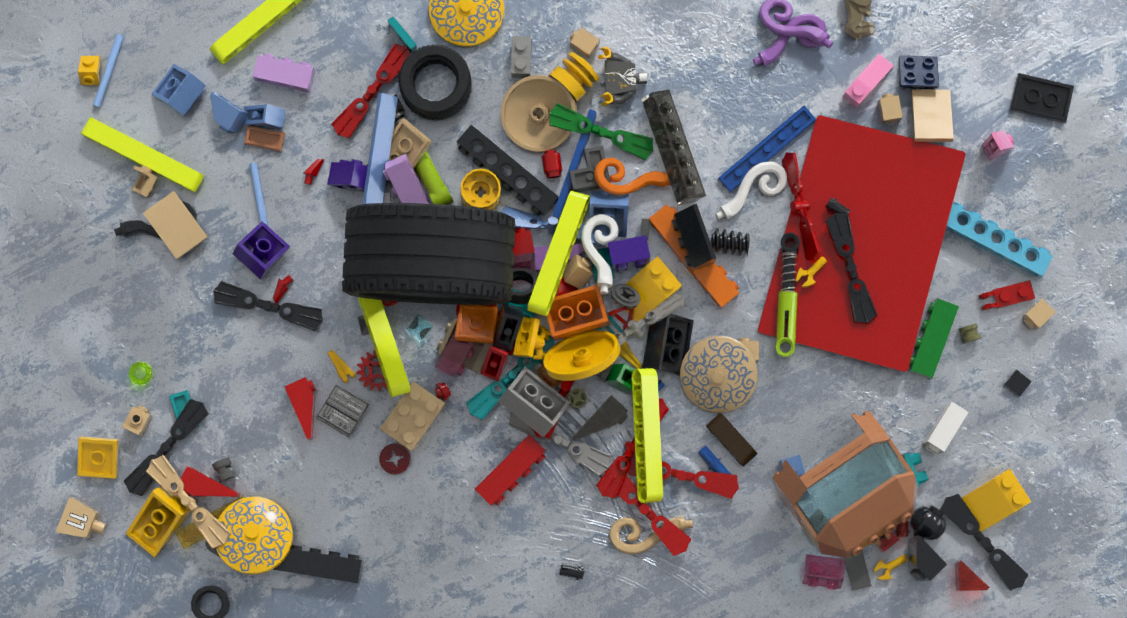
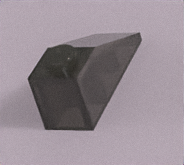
(605, 417)

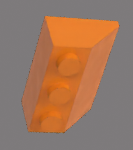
(577, 313)

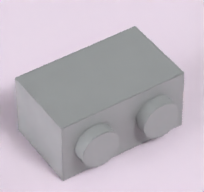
(521, 57)

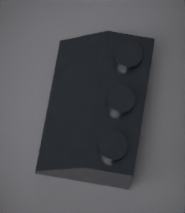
(693, 238)
(668, 344)
(923, 560)

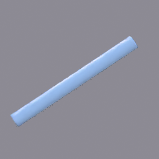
(108, 70)
(258, 193)

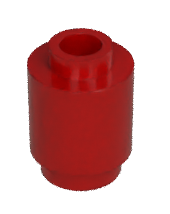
(552, 164)

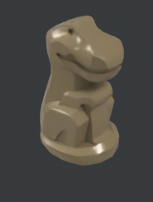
(855, 25)

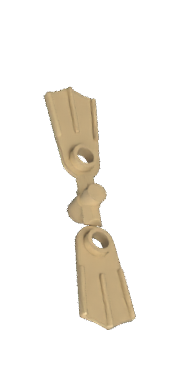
(165, 475)

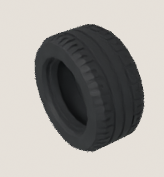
(435, 55)

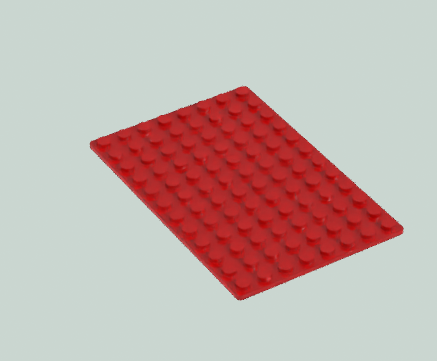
(897, 218)

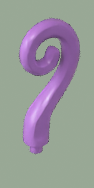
(812, 33)
(771, 54)

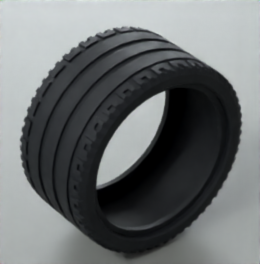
(428, 254)

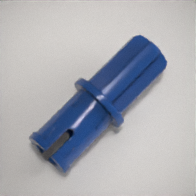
(712, 461)

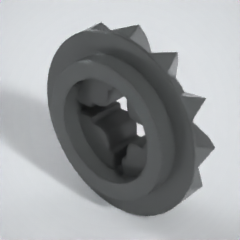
(628, 292)

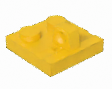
(97, 457)

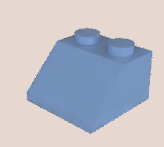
(179, 89)
(612, 205)

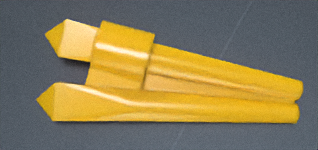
(628, 355)
(341, 367)

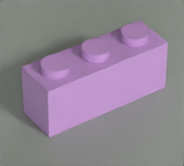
(284, 73)
(404, 181)

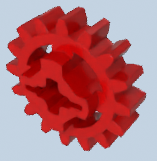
(370, 378)

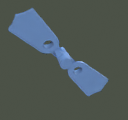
(524, 219)

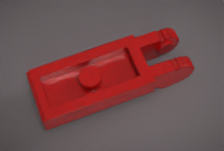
(1009, 295)

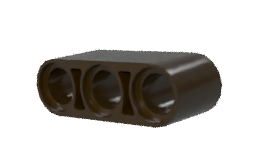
(731, 439)

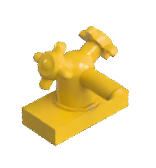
(531, 338)

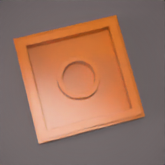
(476, 323)

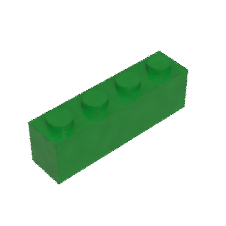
(933, 338)

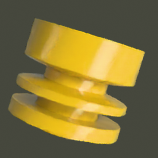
(577, 73)
(477, 181)

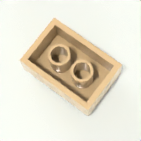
(413, 416)

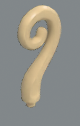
(645, 545)

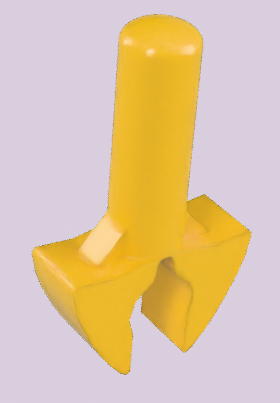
(810, 273)
(890, 566)

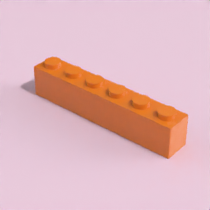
(711, 277)

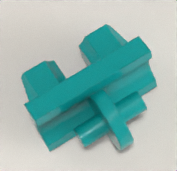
(914, 459)

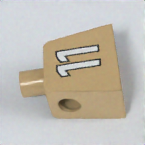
(80, 520)

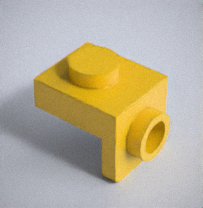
(89, 70)

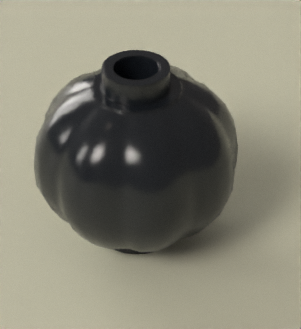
(928, 522)

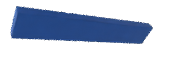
(767, 147)
(573, 166)

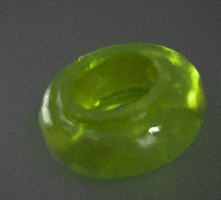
(146, 378)

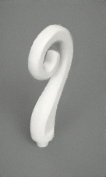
(736, 204)
(604, 273)

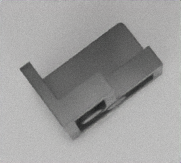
(583, 178)

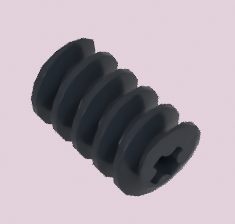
(730, 241)

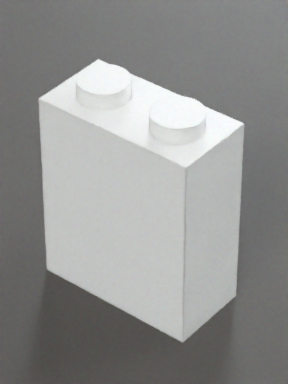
(944, 428)

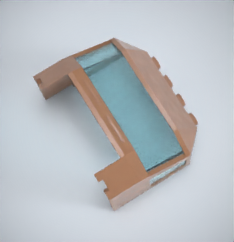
(852, 493)

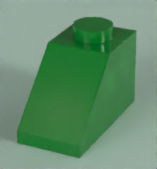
(621, 377)

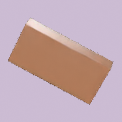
(264, 138)

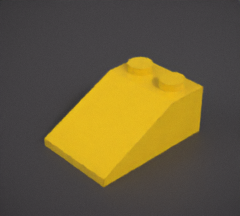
(654, 286)
(996, 499)
(157, 521)

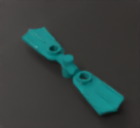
(487, 398)

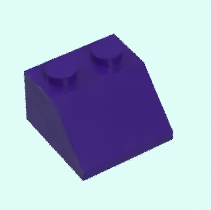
(260, 250)

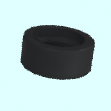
(527, 275)
(208, 589)

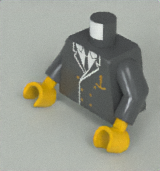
(619, 77)

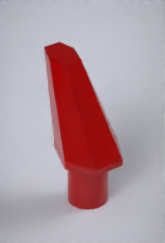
(312, 171)
(281, 288)

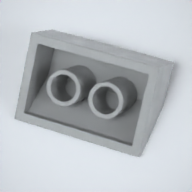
(534, 402)

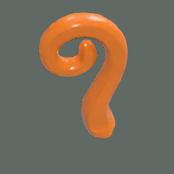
(651, 178)

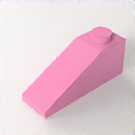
(867, 81)
(998, 144)

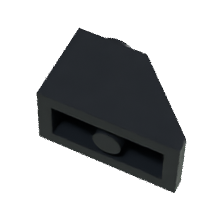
(507, 326)

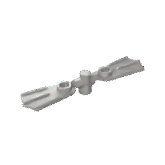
(664, 309)
(590, 457)

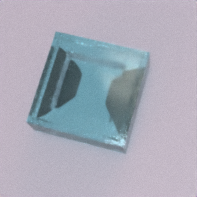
(419, 327)

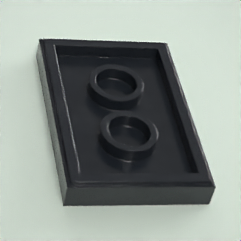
(1041, 98)

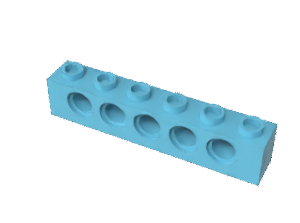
(1041, 255)

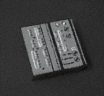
(342, 411)

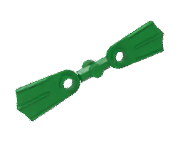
(633, 143)

